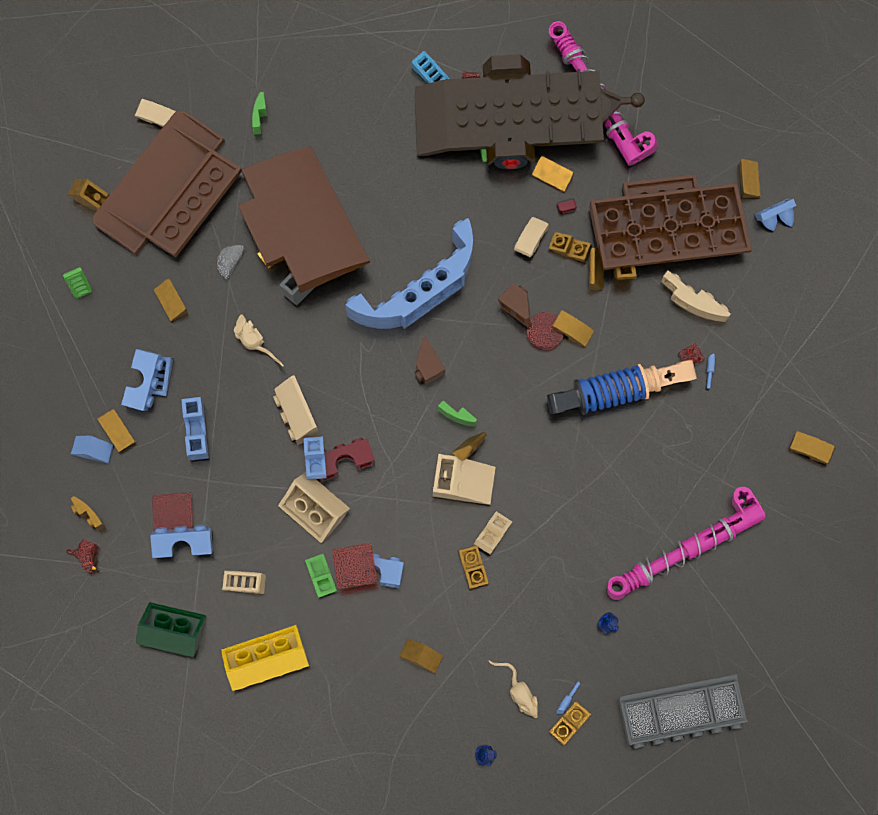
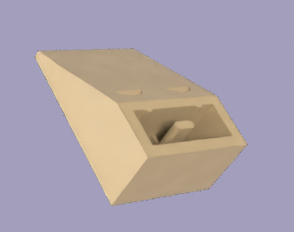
(463, 480)

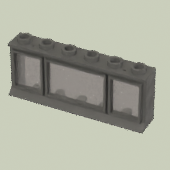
(682, 711)

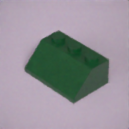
(170, 629)

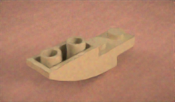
(700, 304)

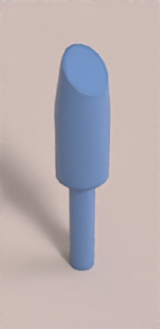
(710, 369)
(567, 700)

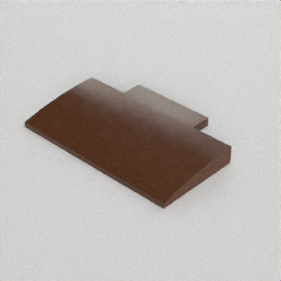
(300, 219)
(669, 222)

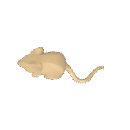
(251, 337)
(521, 693)

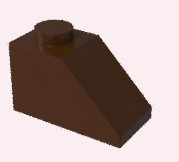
(516, 303)
(428, 364)

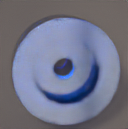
(608, 623)
(485, 755)

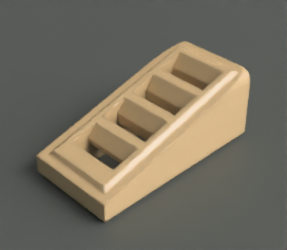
(260, 582)

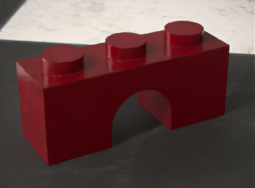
(358, 452)

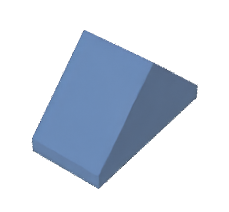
(92, 448)

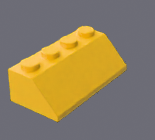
(264, 658)

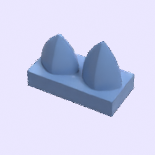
(783, 209)

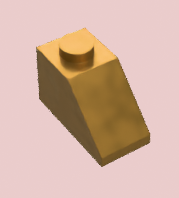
(88, 194)

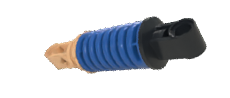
(619, 385)

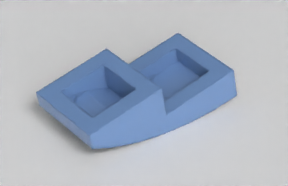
(314, 458)

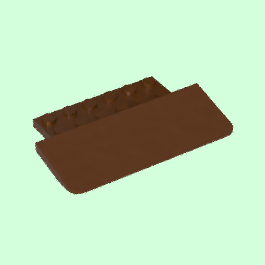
(168, 188)

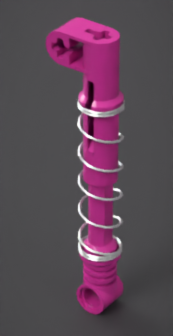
(628, 147)
(724, 530)

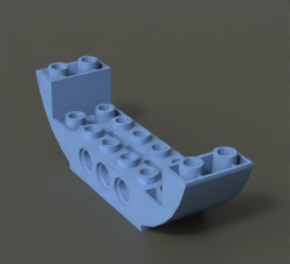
(422, 294)

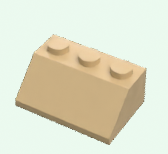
(295, 410)
(313, 507)

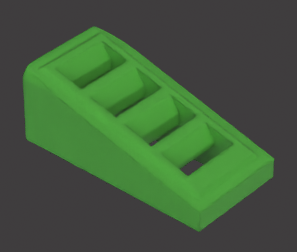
(77, 282)

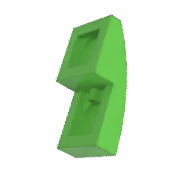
(258, 111)
(462, 417)
(320, 575)

